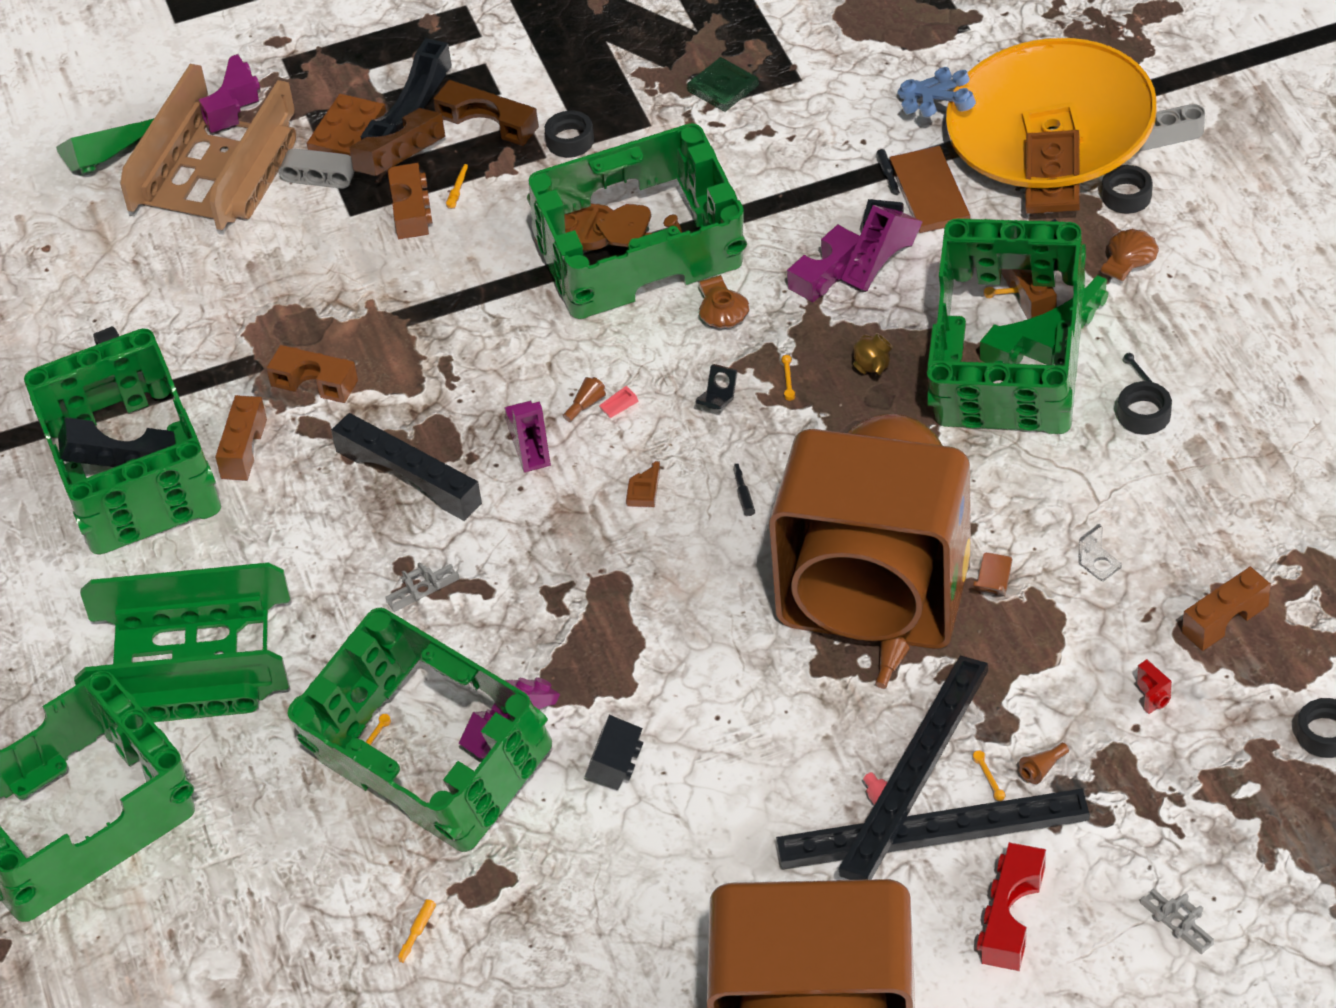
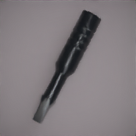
(887, 169)
(743, 492)

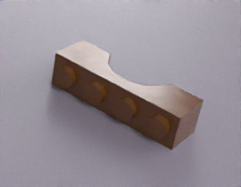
(462, 102)
(380, 153)

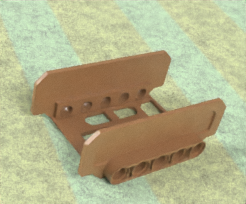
(239, 174)

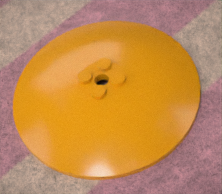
(1057, 85)

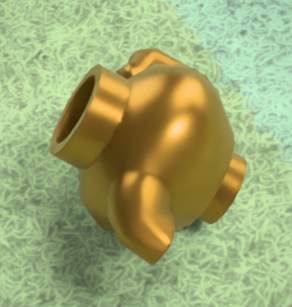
(872, 354)

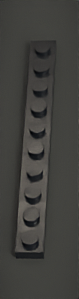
(913, 770)
(941, 827)

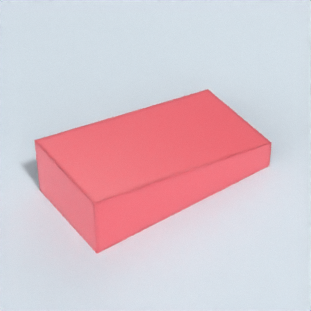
(619, 402)

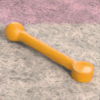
(989, 292)
(789, 393)
(384, 720)
(979, 757)

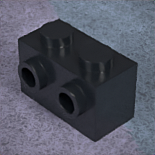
(614, 752)

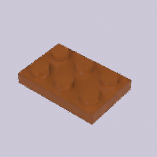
(344, 124)

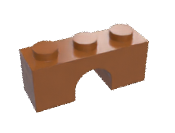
(409, 201)
(1033, 299)
(293, 366)
(244, 423)
(1242, 595)

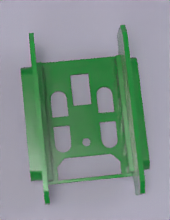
(195, 679)

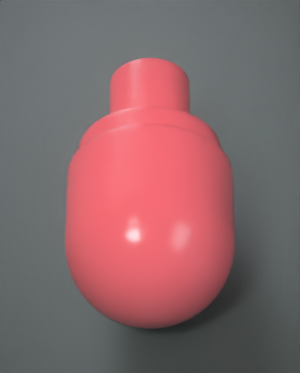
(875, 786)

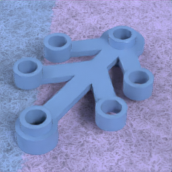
(913, 89)

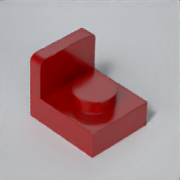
(1154, 685)

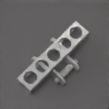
(429, 576)
(1172, 906)

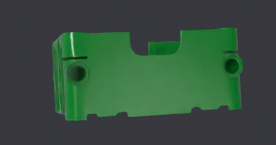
(652, 160)
(1030, 394)
(147, 491)
(372, 667)
(148, 812)

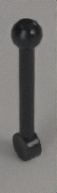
(1129, 358)

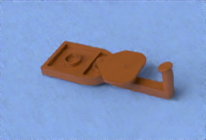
(604, 226)

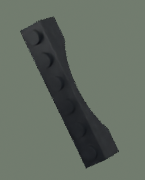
(427, 72)
(445, 485)

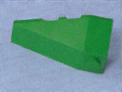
(94, 148)

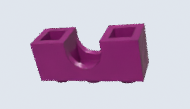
(814, 277)

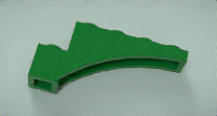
(1037, 335)

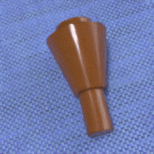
(588, 394)
(892, 654)
(1036, 766)

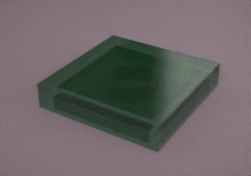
(722, 84)

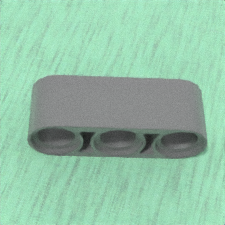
(1176, 126)
(317, 168)

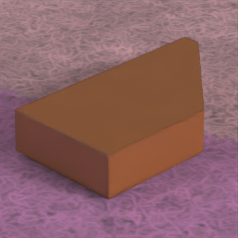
(644, 487)

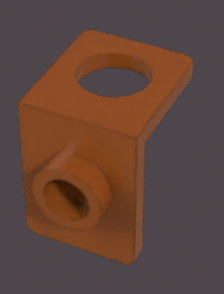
(994, 574)

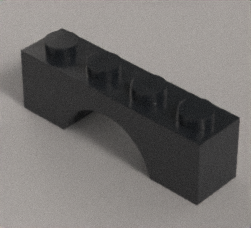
(85, 444)

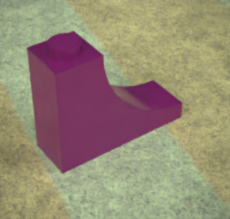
(880, 238)
(528, 434)

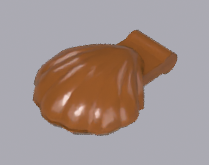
(1129, 250)
(721, 306)

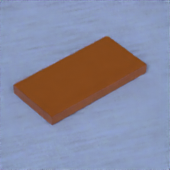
(1050, 157)
(929, 188)

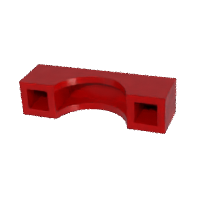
(1005, 937)

